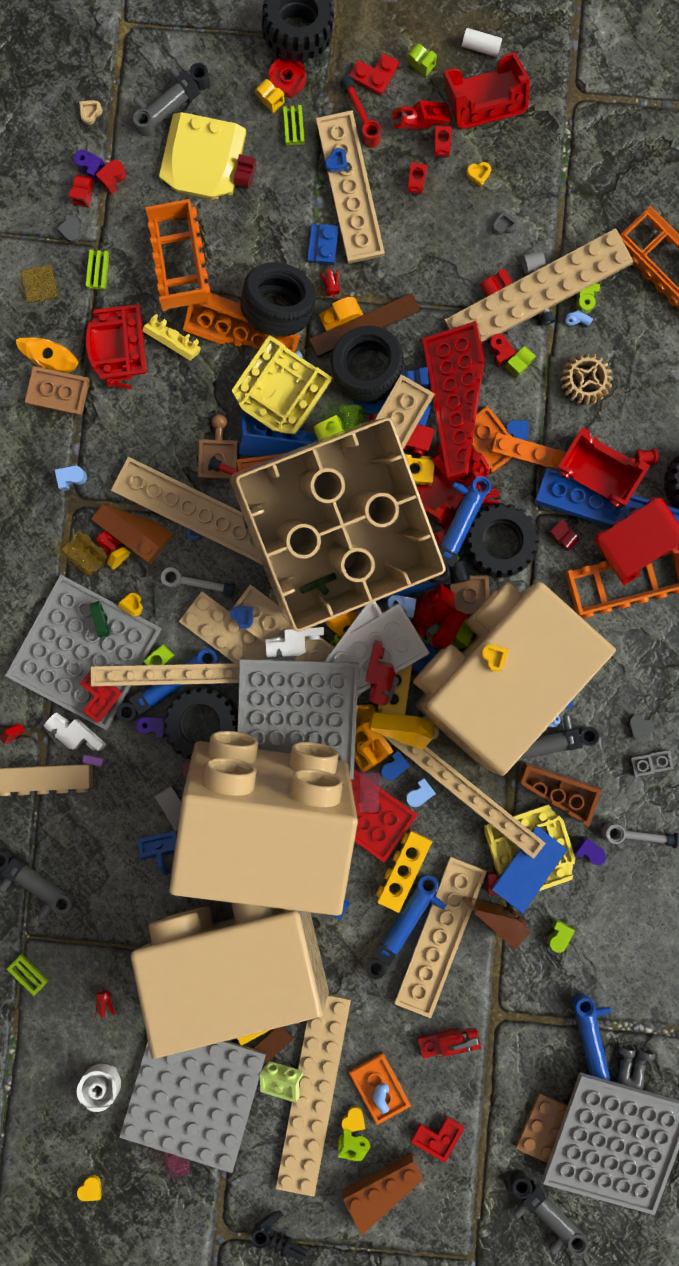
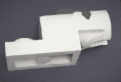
(292, 644)
(72, 734)

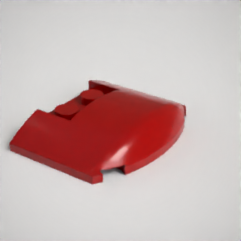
(117, 342)

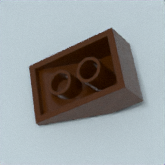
(505, 923)

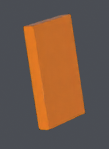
(485, 428)
(373, 1073)

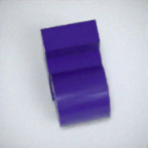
(88, 163)
(151, 724)
(593, 853)

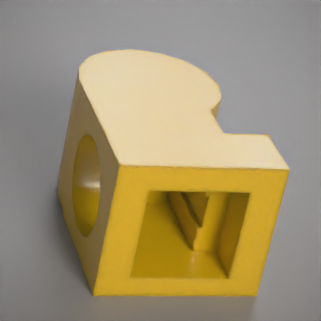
(270, 95)

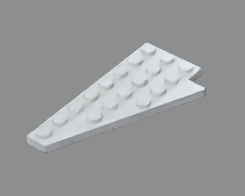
(391, 627)

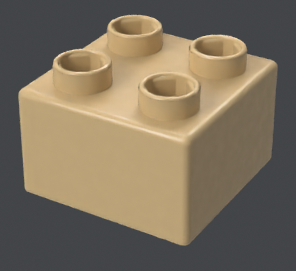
(343, 511)
(507, 710)
(265, 826)
(227, 977)

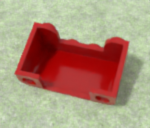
(639, 539)

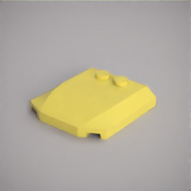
(201, 155)
(280, 387)
(546, 819)

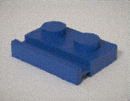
(323, 244)

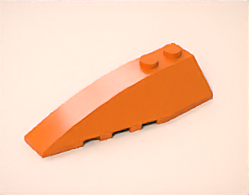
(224, 323)

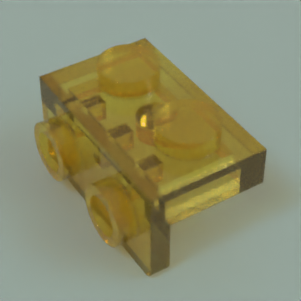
(85, 554)

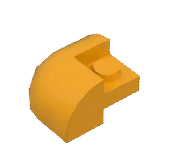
(370, 747)

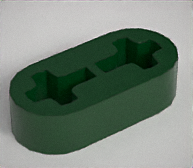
(99, 619)

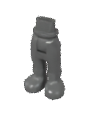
(641, 1056)

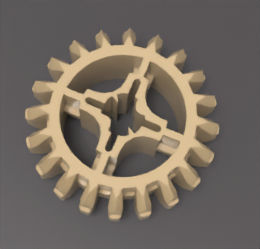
(592, 383)

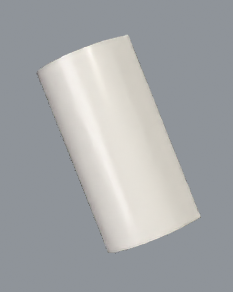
(481, 42)

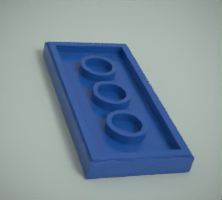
(525, 875)

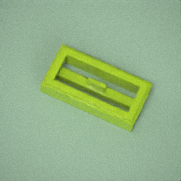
(293, 110)
(98, 255)
(33, 969)

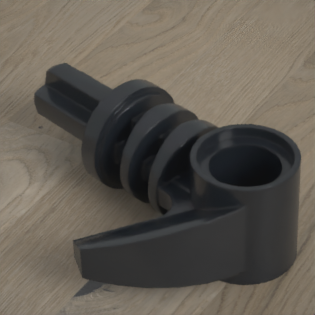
(271, 1239)

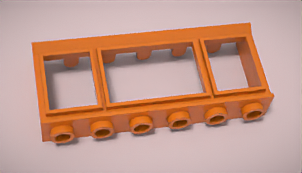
(168, 212)
(644, 263)
(604, 606)

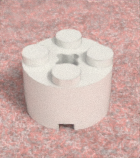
(94, 1097)

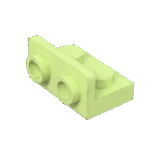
(280, 1081)

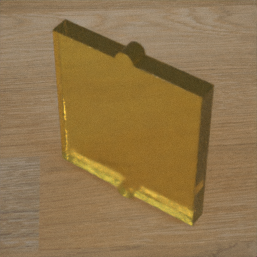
(39, 283)

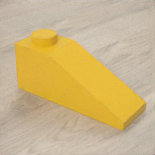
(403, 728)

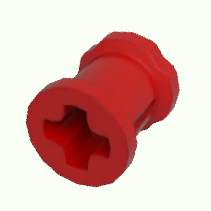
(647, 456)

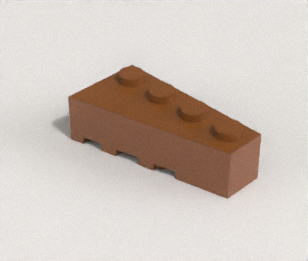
(567, 793)
(382, 1190)

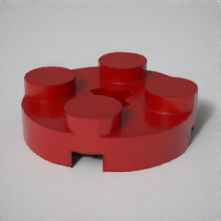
(285, 67)

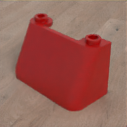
(488, 95)
(602, 469)
(441, 499)

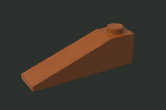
(137, 533)

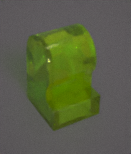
(352, 415)

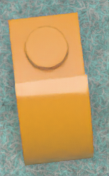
(340, 313)

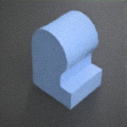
(69, 476)
(407, 604)
(418, 796)

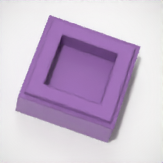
(94, 760)

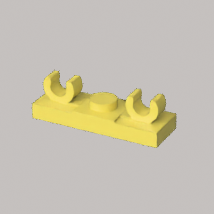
(172, 338)

